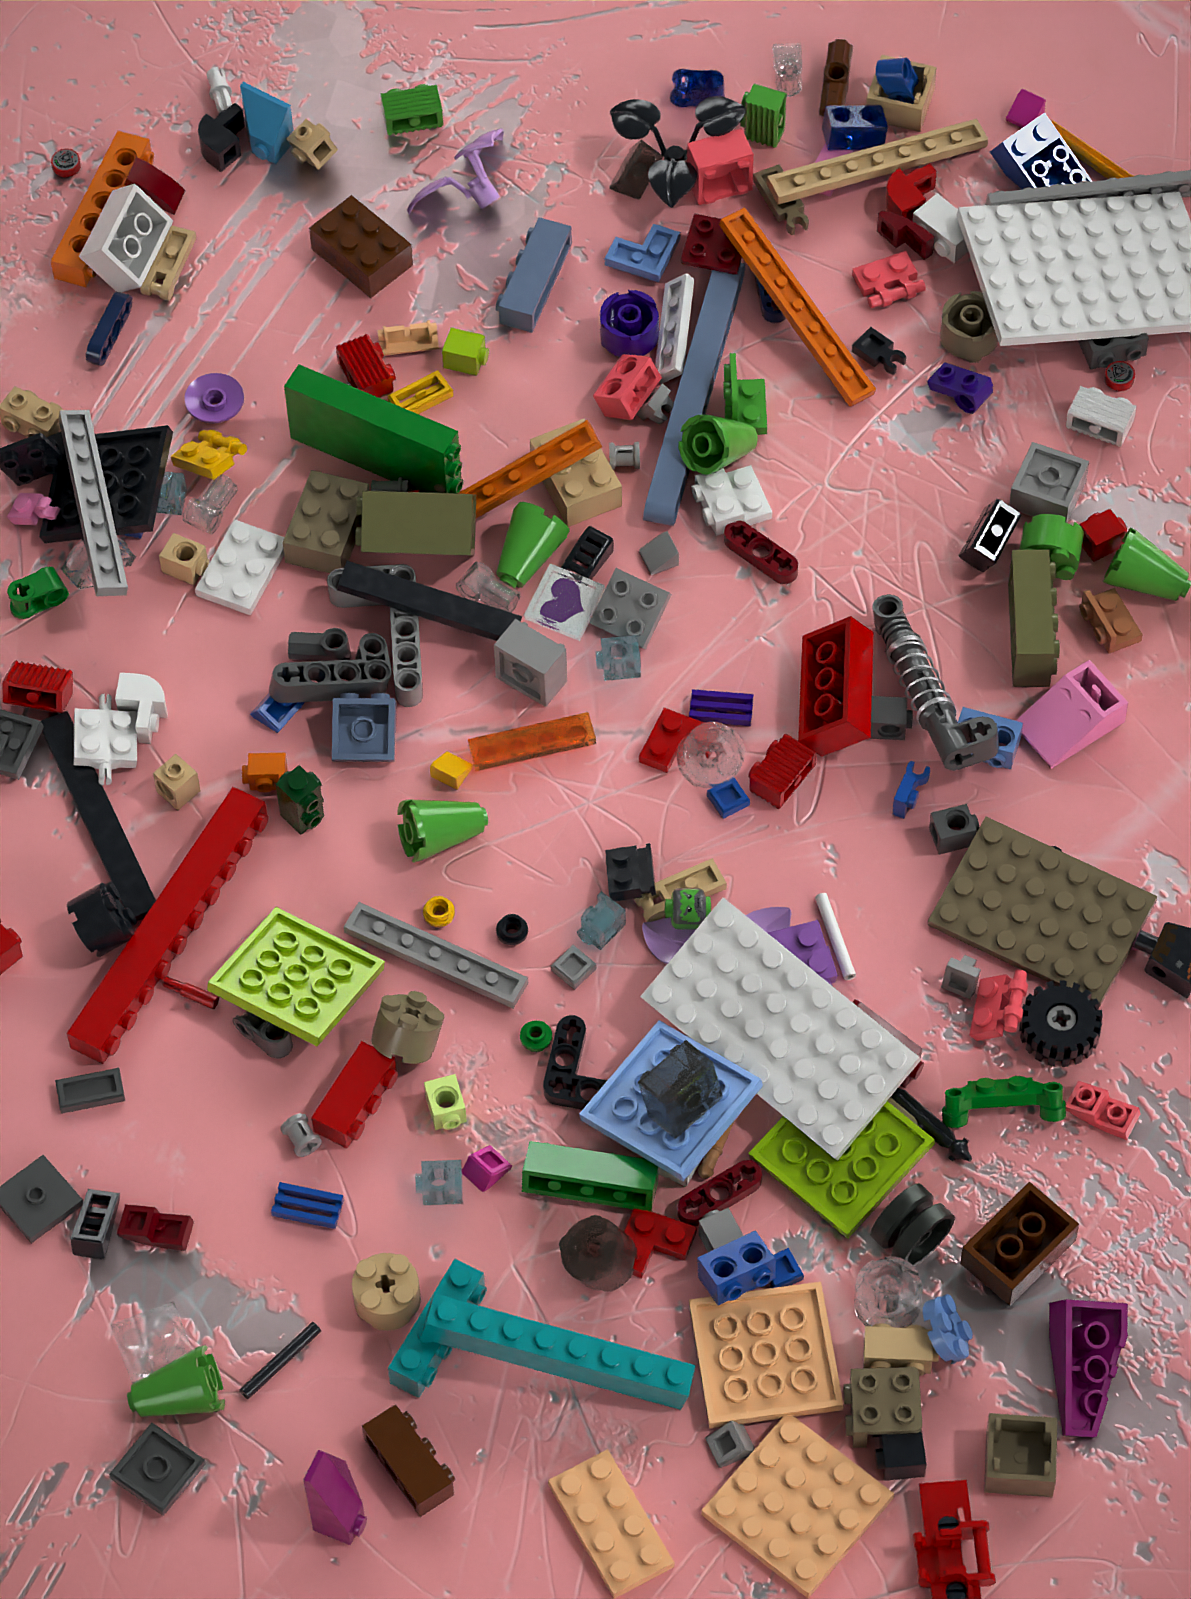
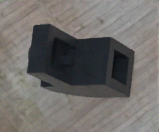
(218, 137)

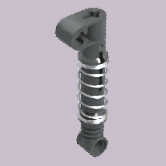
(933, 709)

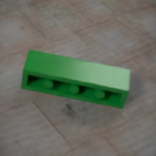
(589, 1176)

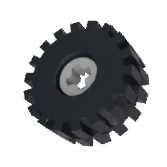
(1046, 1035)

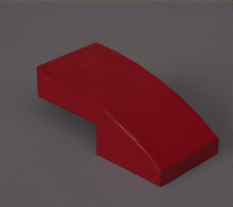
(156, 184)
(901, 230)
(155, 1229)

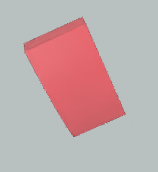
(1101, 1111)

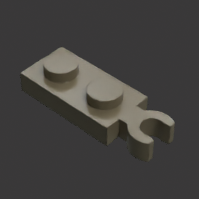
(790, 211)

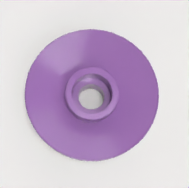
(214, 389)

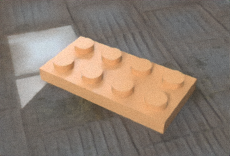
(611, 1523)

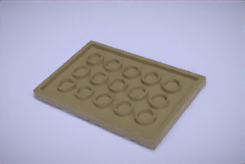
(1042, 910)

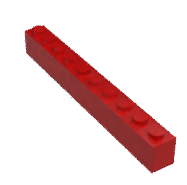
(167, 926)

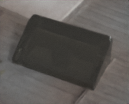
(633, 173)

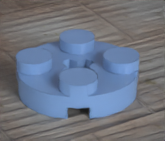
(949, 1333)

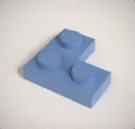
(646, 259)

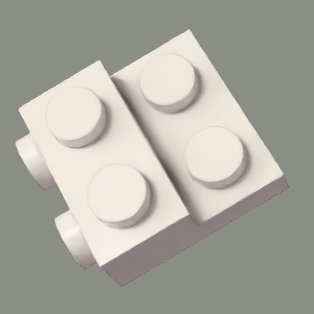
(731, 498)

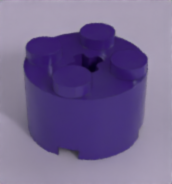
(629, 323)

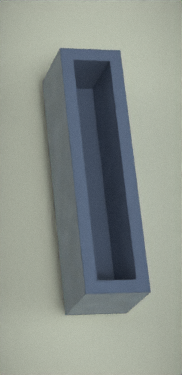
(534, 274)

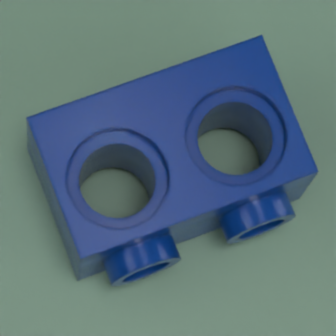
(736, 1268)

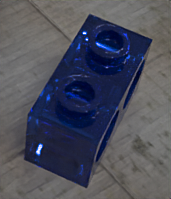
(854, 127)

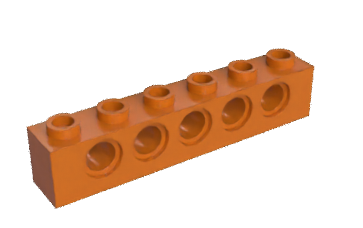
(110, 175)

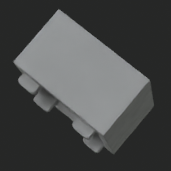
(1048, 482)
(530, 662)

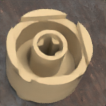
(381, 1274)

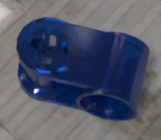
(697, 86)

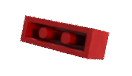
(354, 1095)

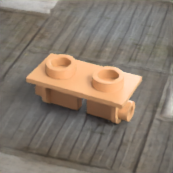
(408, 339)

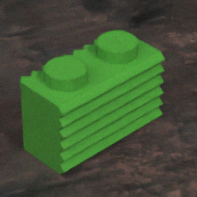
(411, 109)
(764, 115)

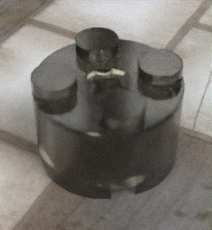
(598, 1253)

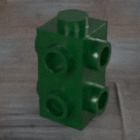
(300, 799)

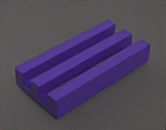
(721, 703)

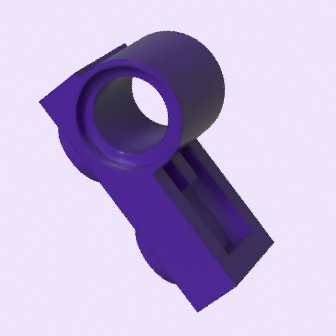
(965, 386)

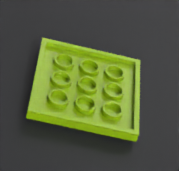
(296, 976)
(859, 1181)

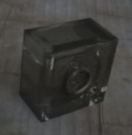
(680, 1089)

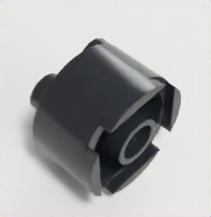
(102, 918)

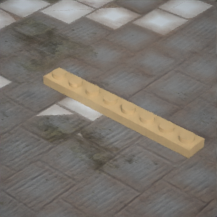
(877, 161)

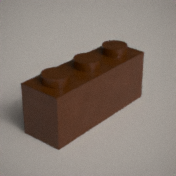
(409, 1459)

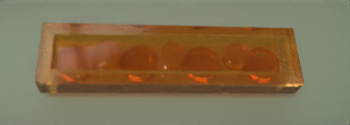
(531, 741)

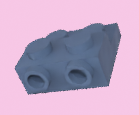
(363, 728)

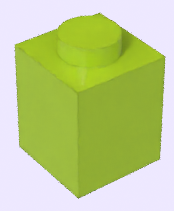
(464, 351)

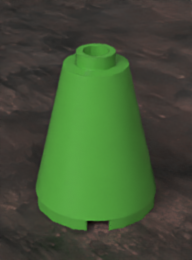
(714, 442)
(529, 543)
(1146, 569)
(438, 825)
(180, 1387)

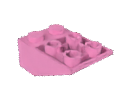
(1073, 714)

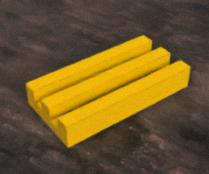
(423, 398)

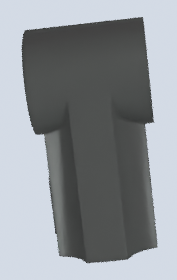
(319, 645)

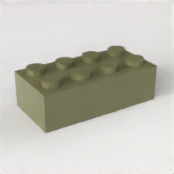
(1033, 618)

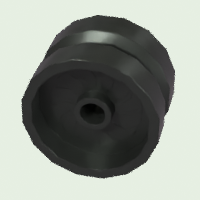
(912, 1225)

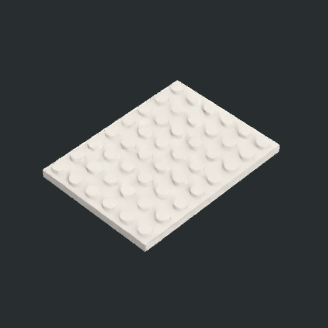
(1082, 267)

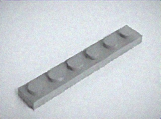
(436, 955)

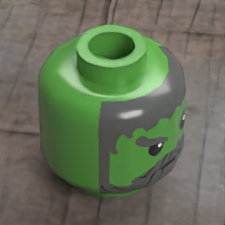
(687, 908)

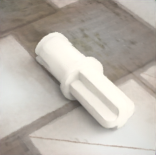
(220, 90)

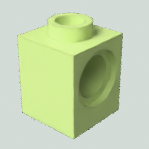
(445, 1090)

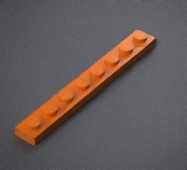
(797, 307)

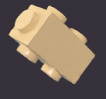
(28, 414)
(898, 1347)

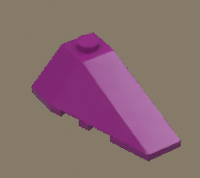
(1084, 1354)
(333, 1499)

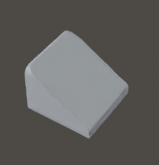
(660, 554)
(730, 1444)

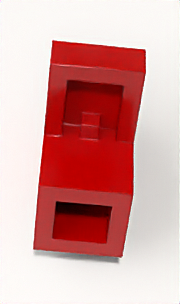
(907, 191)

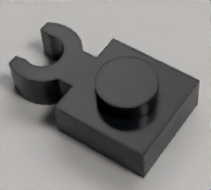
(877, 348)

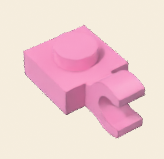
(31, 507)

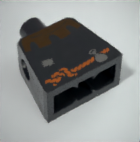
(1169, 956)

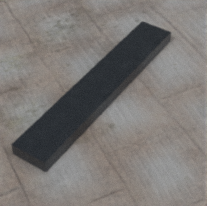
(425, 601)

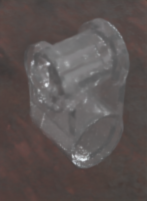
(788, 67)

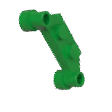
(1003, 1093)

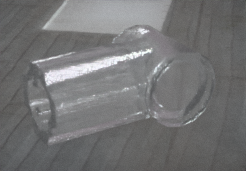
(208, 509)
(482, 585)

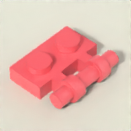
(885, 274)
(998, 1005)

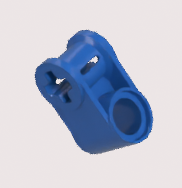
(897, 78)

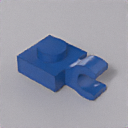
(906, 794)

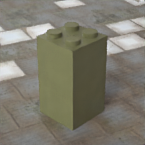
(417, 523)

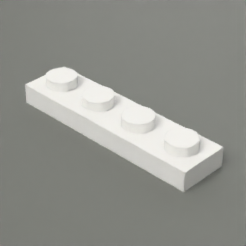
(674, 327)

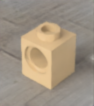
(179, 549)
(176, 782)

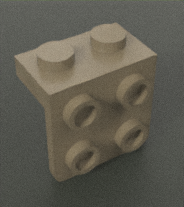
(882, 1403)

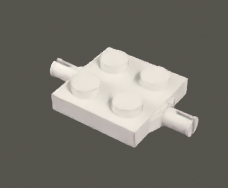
(105, 738)

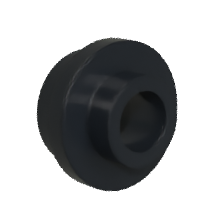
(508, 922)

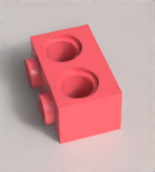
(627, 386)

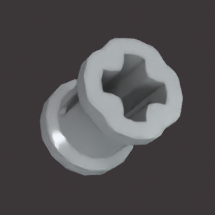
(624, 455)
(301, 1135)

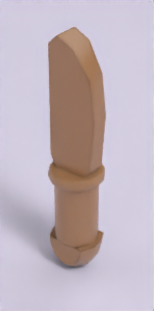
(710, 1160)

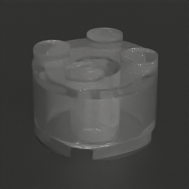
(711, 738)
(887, 1277)

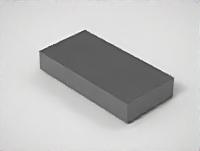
(90, 1090)

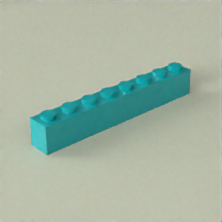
(558, 1351)

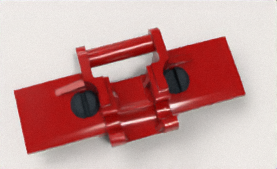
(939, 1551)

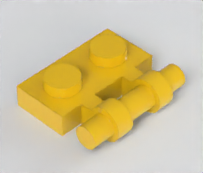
(205, 458)

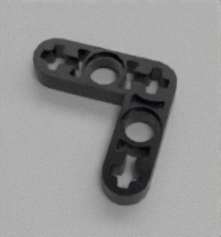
(568, 1074)

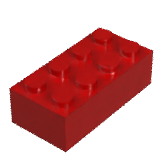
(836, 686)

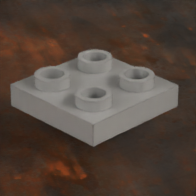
(630, 607)

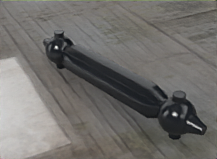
(933, 1126)

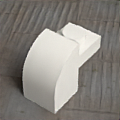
(145, 697)

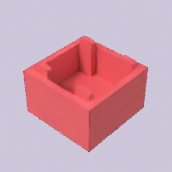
(721, 166)

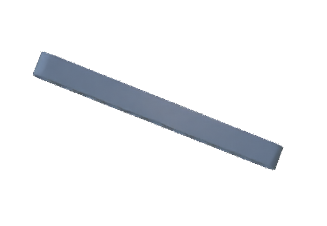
(693, 393)

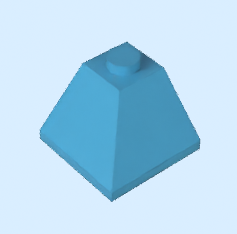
(267, 123)

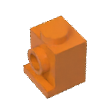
(264, 770)

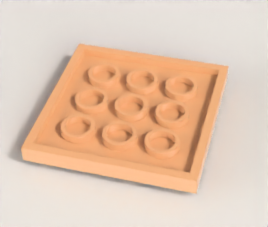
(766, 1355)
(797, 1504)

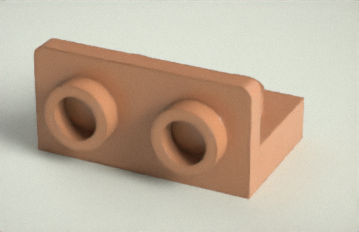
(1110, 620)

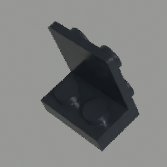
(33, 458)

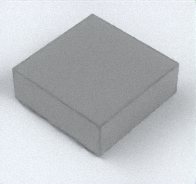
(573, 967)

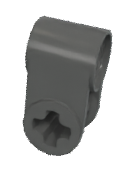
(262, 1032)

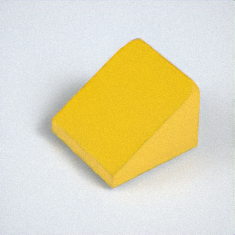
(450, 769)

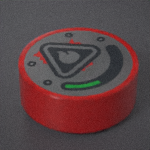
(65, 162)
(1119, 376)

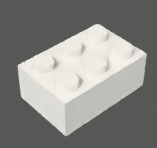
(126, 238)

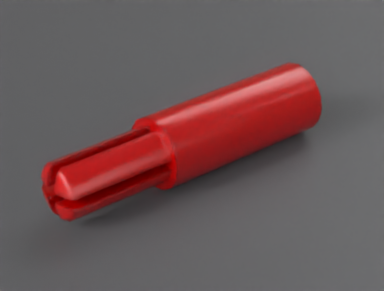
(192, 992)

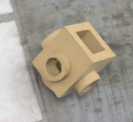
(311, 144)

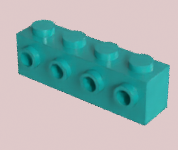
(417, 1358)

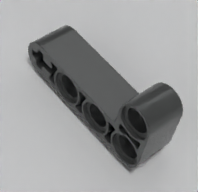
(294, 680)

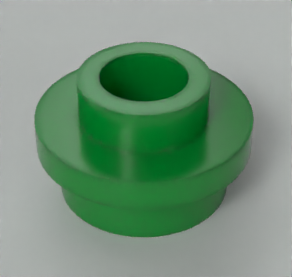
(536, 1044)

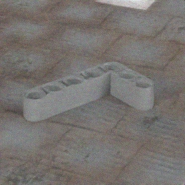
(401, 623)

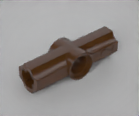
(836, 74)

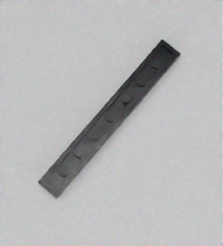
(99, 818)

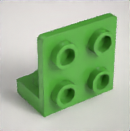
(744, 398)

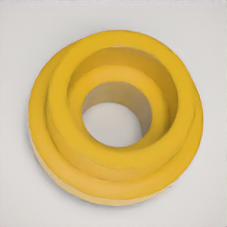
(435, 904)

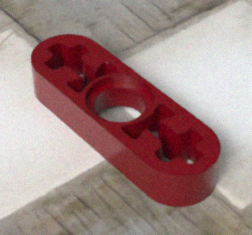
(764, 564)
(744, 1188)

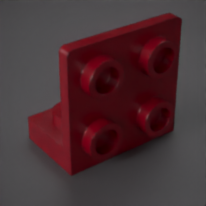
(710, 247)

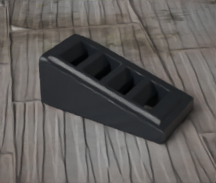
(596, 544)
(94, 1243)

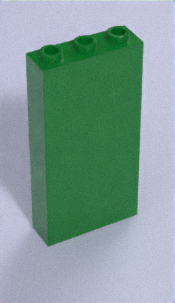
(372, 432)

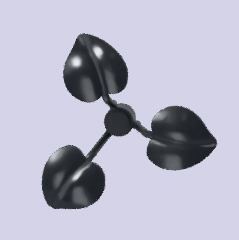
(674, 175)

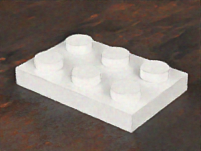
(241, 567)

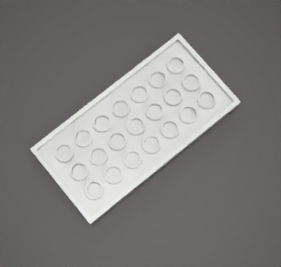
(780, 1020)

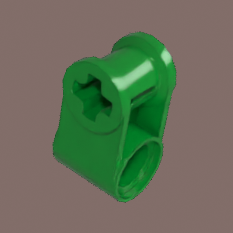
(39, 590)

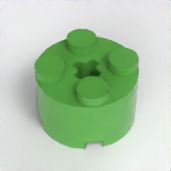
(1057, 536)

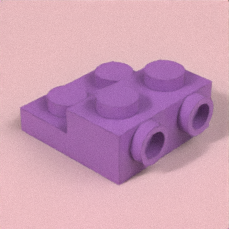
(809, 946)

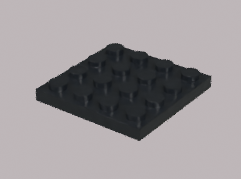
(133, 477)

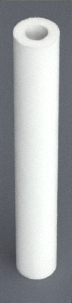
(835, 936)

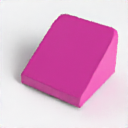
(1026, 108)
(485, 1168)

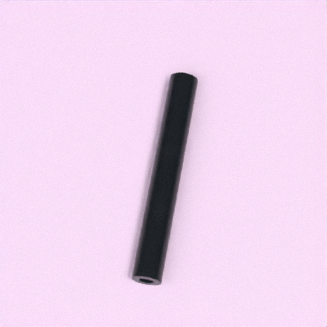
(280, 1360)

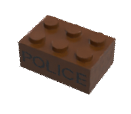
(361, 246)
(1019, 1243)

